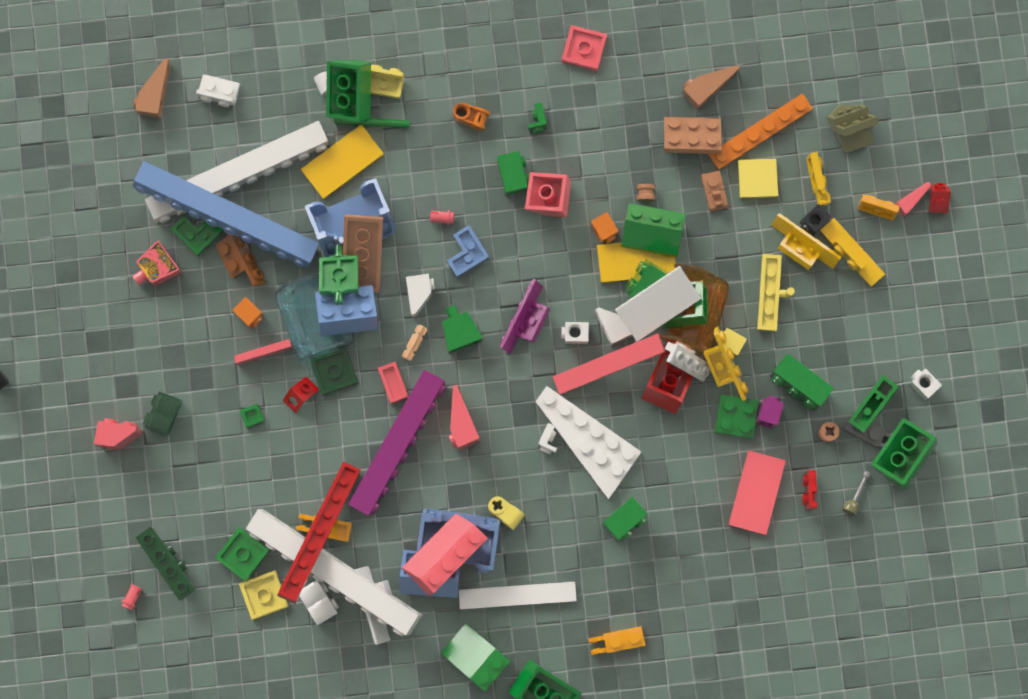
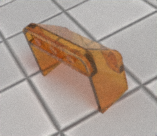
(701, 336)

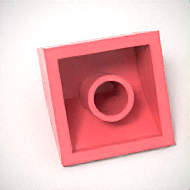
(548, 194)

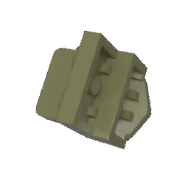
(852, 126)

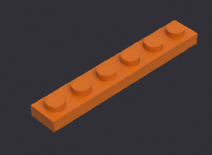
(761, 131)

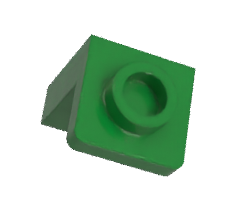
(538, 115)

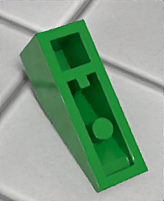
(874, 403)

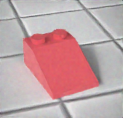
(462, 428)

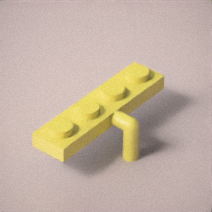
(770, 292)

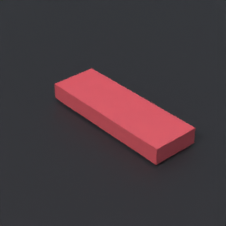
(263, 352)

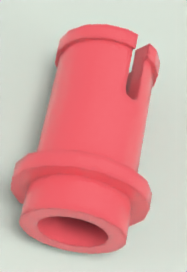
(442, 217)
(131, 597)

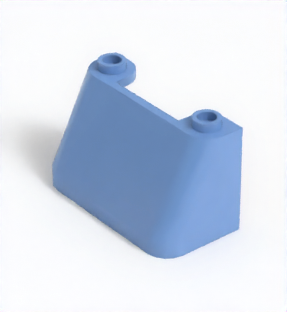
(329, 221)
(484, 557)

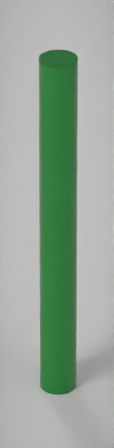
(377, 122)

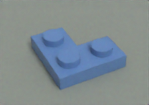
(471, 254)

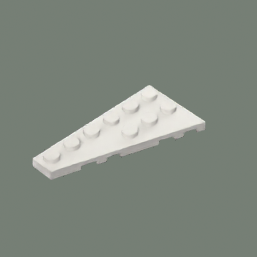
(596, 447)

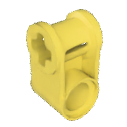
(508, 515)

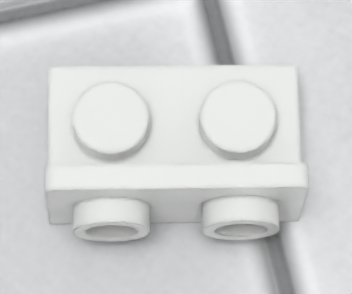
(218, 90)

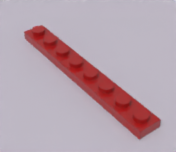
(318, 533)

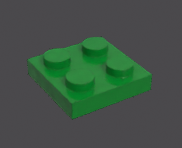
(736, 416)
(242, 554)

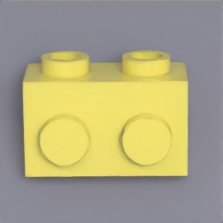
(386, 82)

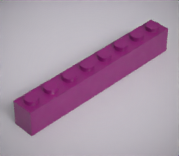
(397, 442)

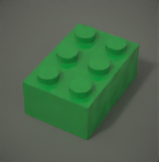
(801, 382)

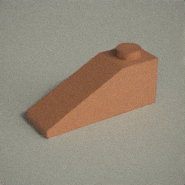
(705, 86)
(152, 94)

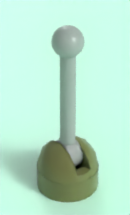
(851, 506)

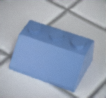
(409, 586)

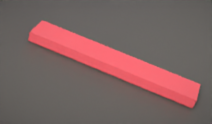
(609, 364)

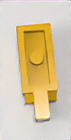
(817, 179)

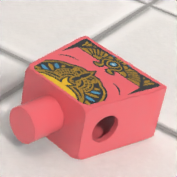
(156, 266)

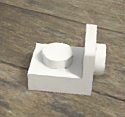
(548, 435)

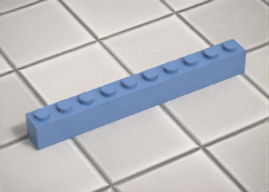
(225, 214)

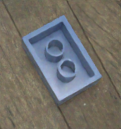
(354, 315)

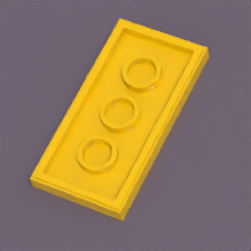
(342, 162)
(620, 263)

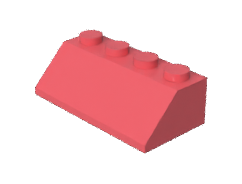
(444, 553)

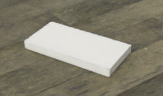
(658, 303)

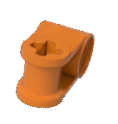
(472, 116)

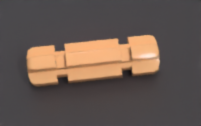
(414, 342)

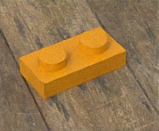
(878, 207)

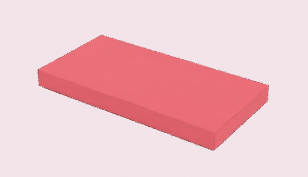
(757, 492)

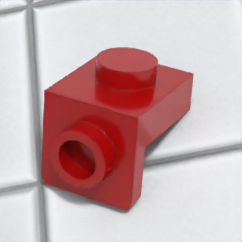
(939, 198)

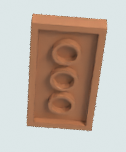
(364, 238)

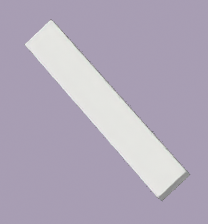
(517, 595)

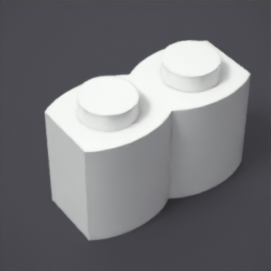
(318, 603)

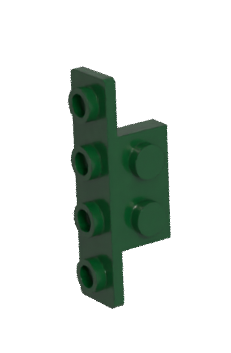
(166, 563)

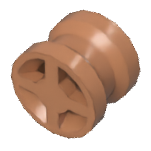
(646, 192)
(826, 434)

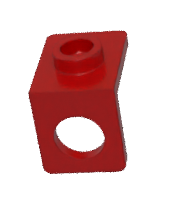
(301, 392)

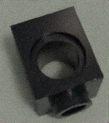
(818, 212)

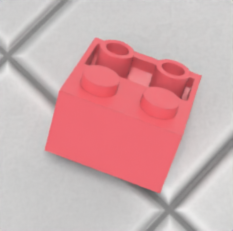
(115, 435)

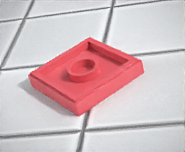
(584, 48)

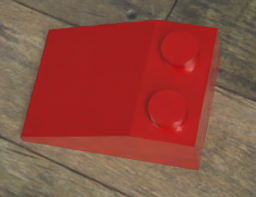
(667, 385)

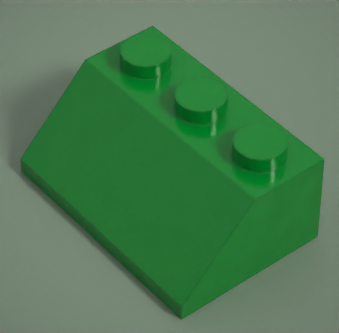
(348, 90)
(653, 230)
(904, 453)

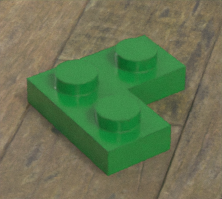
(196, 238)

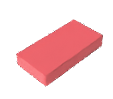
(393, 382)

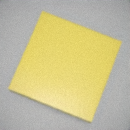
(757, 178)
(261, 595)

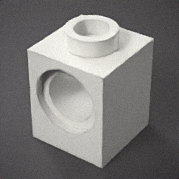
(583, 327)
(933, 384)

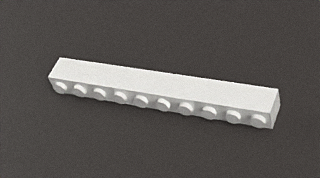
(250, 166)
(337, 574)

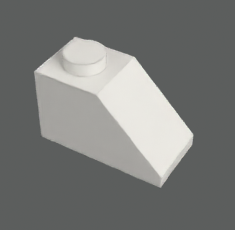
(419, 292)
(613, 326)

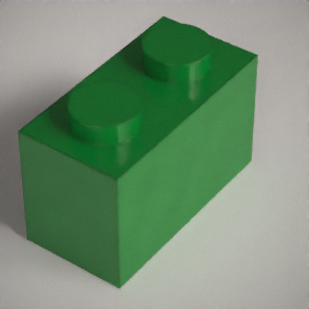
(512, 173)

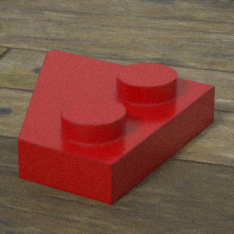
(809, 482)

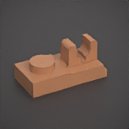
(714, 191)

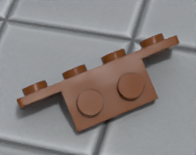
(239, 259)

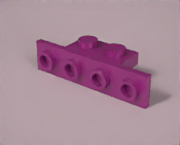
(527, 319)

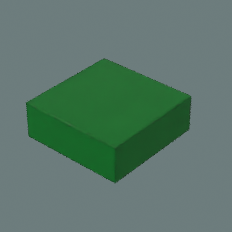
(252, 416)

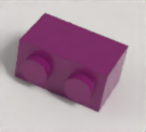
(769, 412)

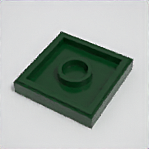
(334, 371)

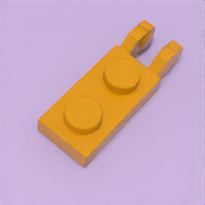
(340, 531)
(619, 640)

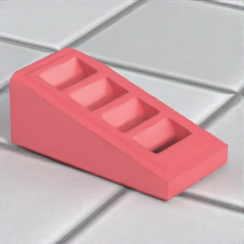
(910, 200)

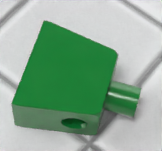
(459, 330)

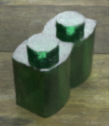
(163, 413)

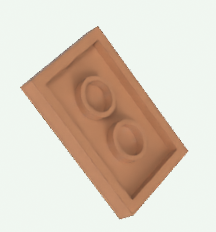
(692, 135)

